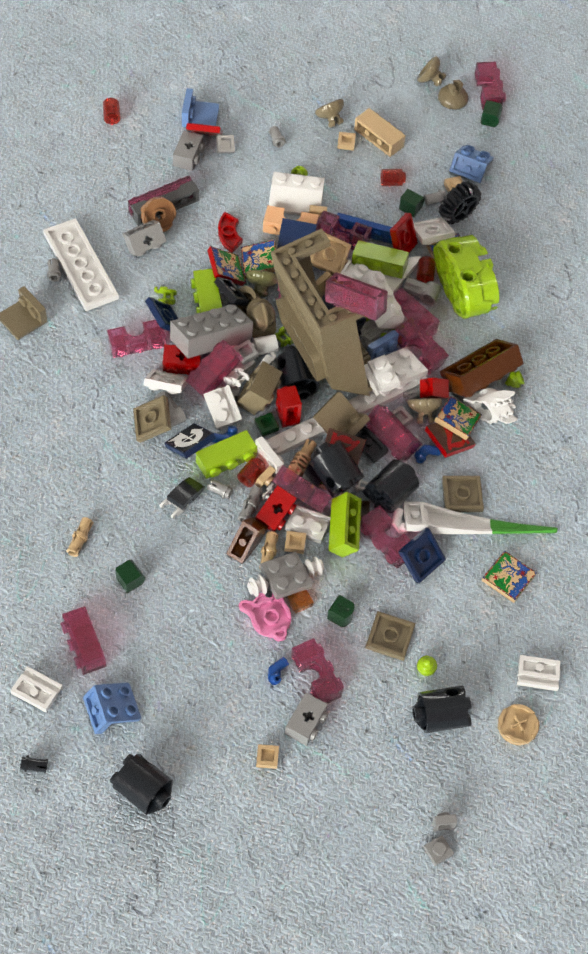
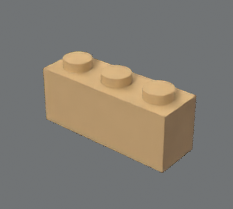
(379, 132)

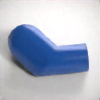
(232, 430)
(425, 450)
(274, 671)

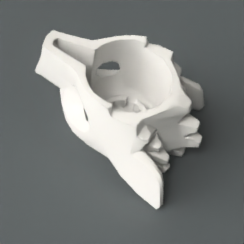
(498, 404)

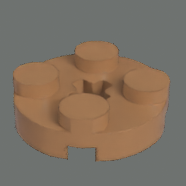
(162, 205)

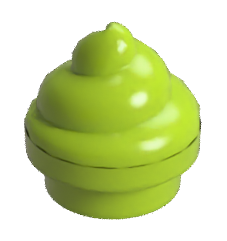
(299, 170)
(515, 379)
(427, 665)

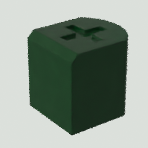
(491, 113)
(411, 202)
(129, 576)
(341, 611)

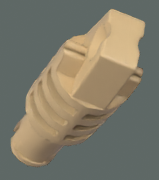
(302, 458)

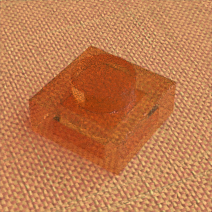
(300, 601)

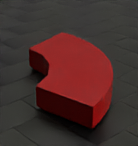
(228, 233)

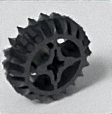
(460, 202)

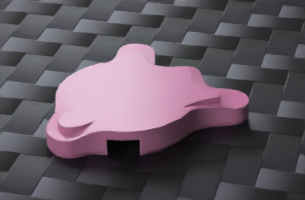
(268, 616)

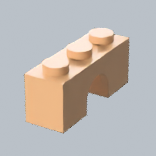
(274, 215)

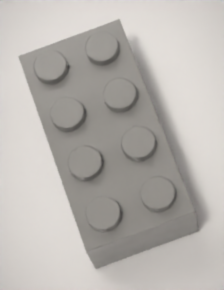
(202, 331)

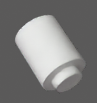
(266, 344)

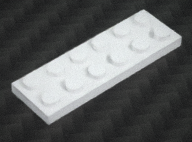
(81, 264)

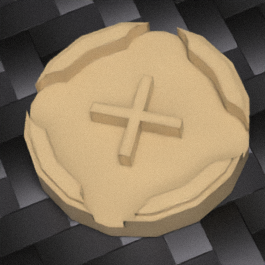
(518, 724)

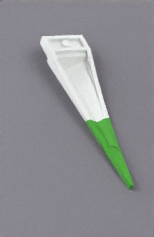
(445, 521)

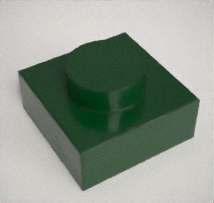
(266, 424)

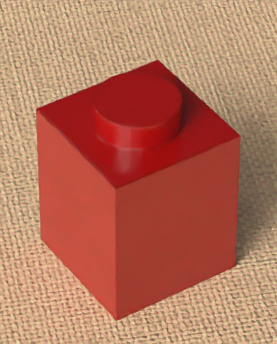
(434, 388)

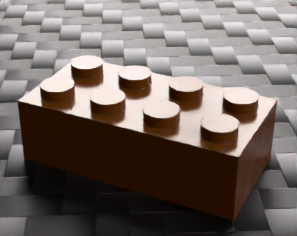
(482, 367)

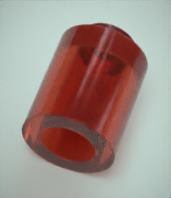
(111, 111)
(392, 177)
(426, 269)
(251, 472)

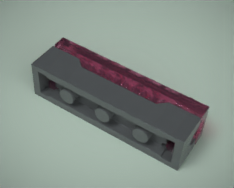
(180, 193)

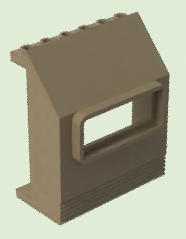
(322, 336)

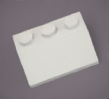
(296, 192)
(393, 316)

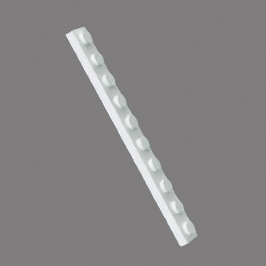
(311, 429)

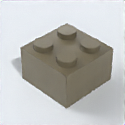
(260, 388)

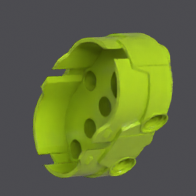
(465, 278)

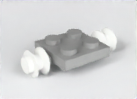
(285, 575)

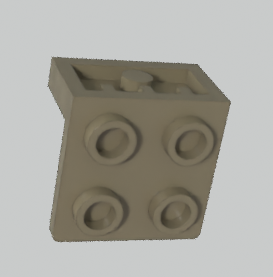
(24, 315)
(340, 415)

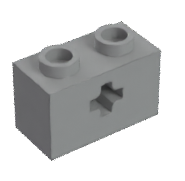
(188, 150)
(135, 237)
(308, 708)

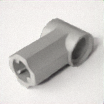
(426, 292)
(176, 413)

